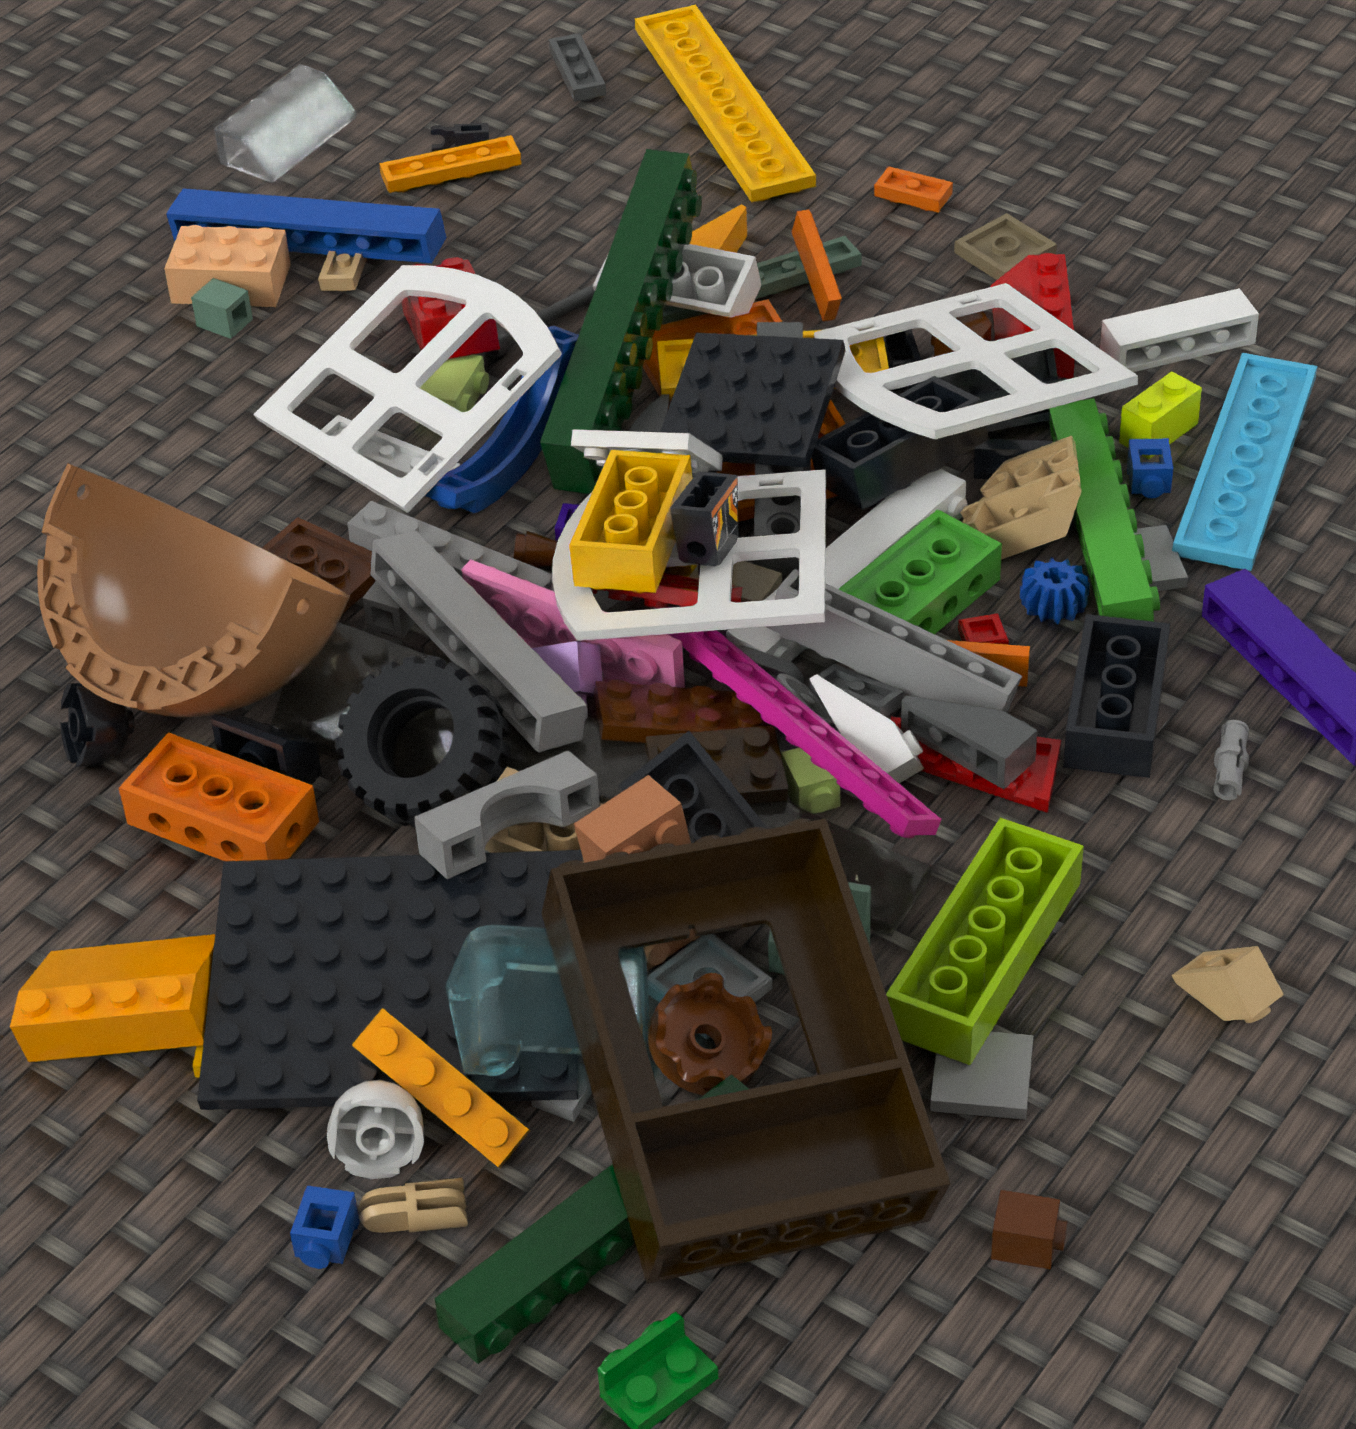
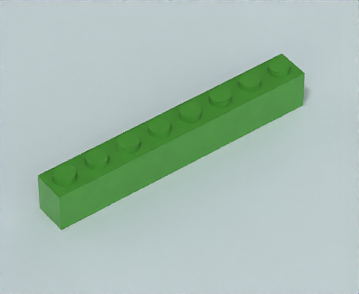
(1102, 518)

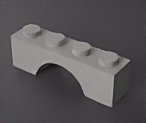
(547, 792)

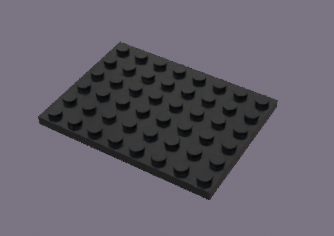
(327, 944)

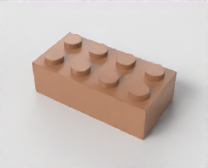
(635, 824)

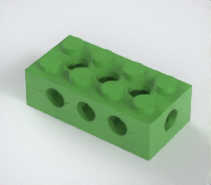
(930, 572)

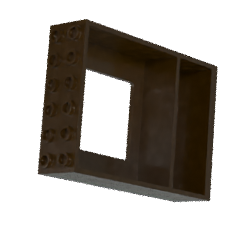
(769, 1162)

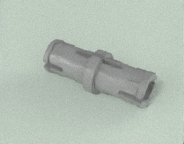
(1231, 760)

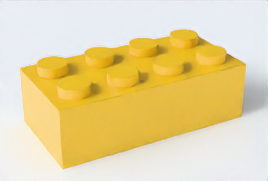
(628, 522)

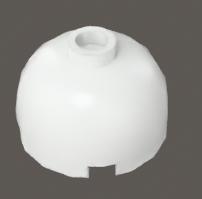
(375, 1129)

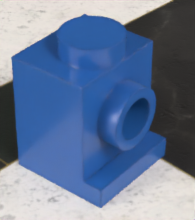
(1150, 478)
(324, 1235)

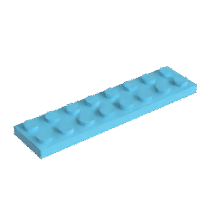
(1245, 462)

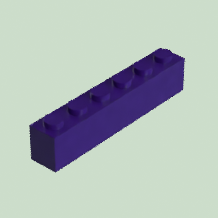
(1286, 655)

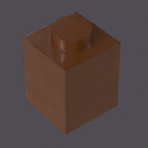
(1027, 1229)

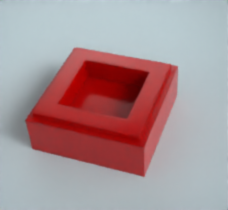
(983, 629)

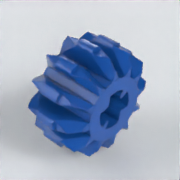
(1054, 590)

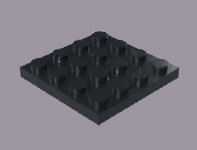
(756, 396)

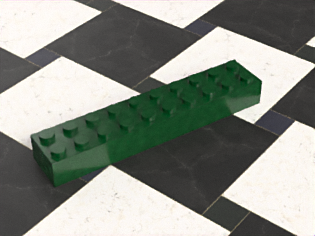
(623, 315)

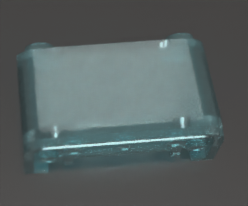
(512, 1000)

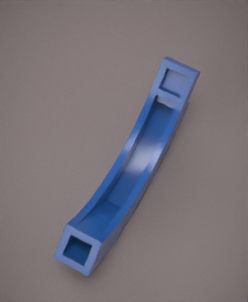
(512, 444)

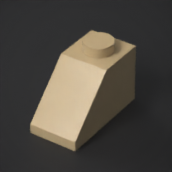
(1231, 983)

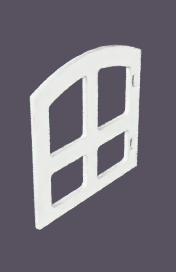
(971, 351)
(402, 390)
(714, 604)

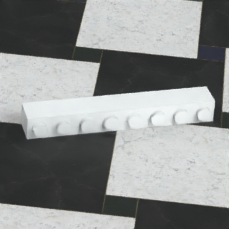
(866, 542)

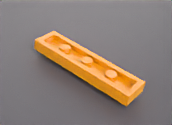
(450, 164)
(441, 1088)

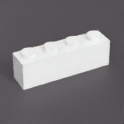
(1180, 330)

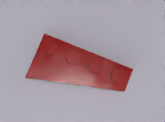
(1030, 788)

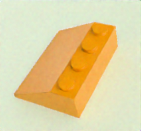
(115, 999)

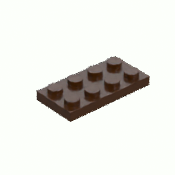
(640, 710)

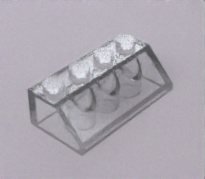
(283, 124)

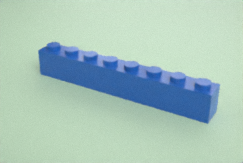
(319, 224)

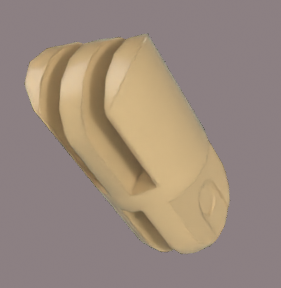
(415, 1207)

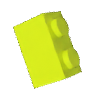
(1161, 411)

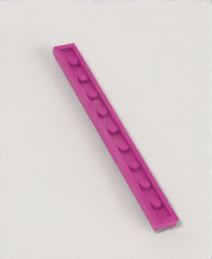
(811, 733)

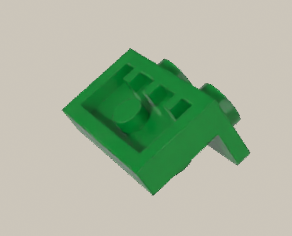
(655, 1374)

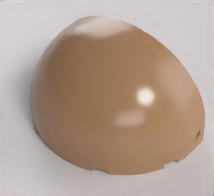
(170, 606)

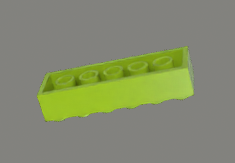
(984, 940)

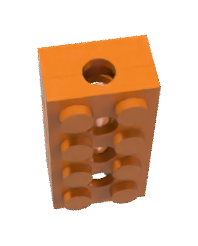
(218, 803)

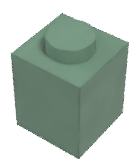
(222, 308)

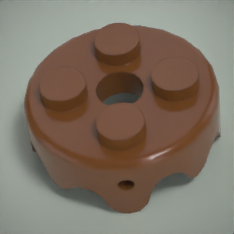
(708, 1010)

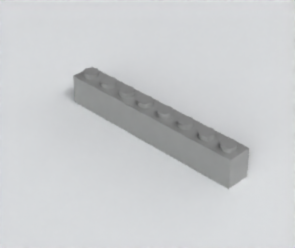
(478, 640)

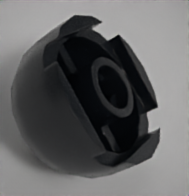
(94, 728)

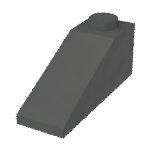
(972, 736)

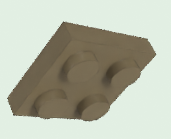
(1002, 245)

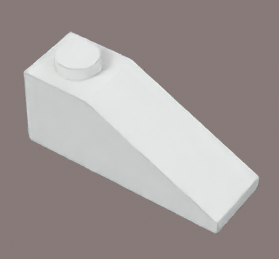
(871, 732)

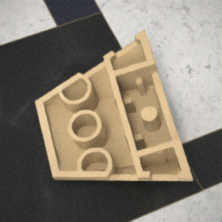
(1029, 498)

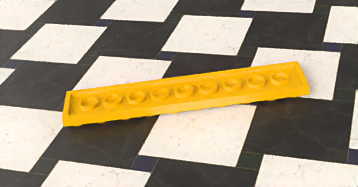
(725, 104)

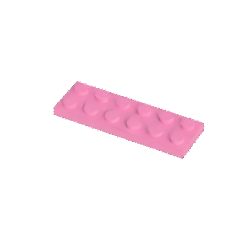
(538, 622)

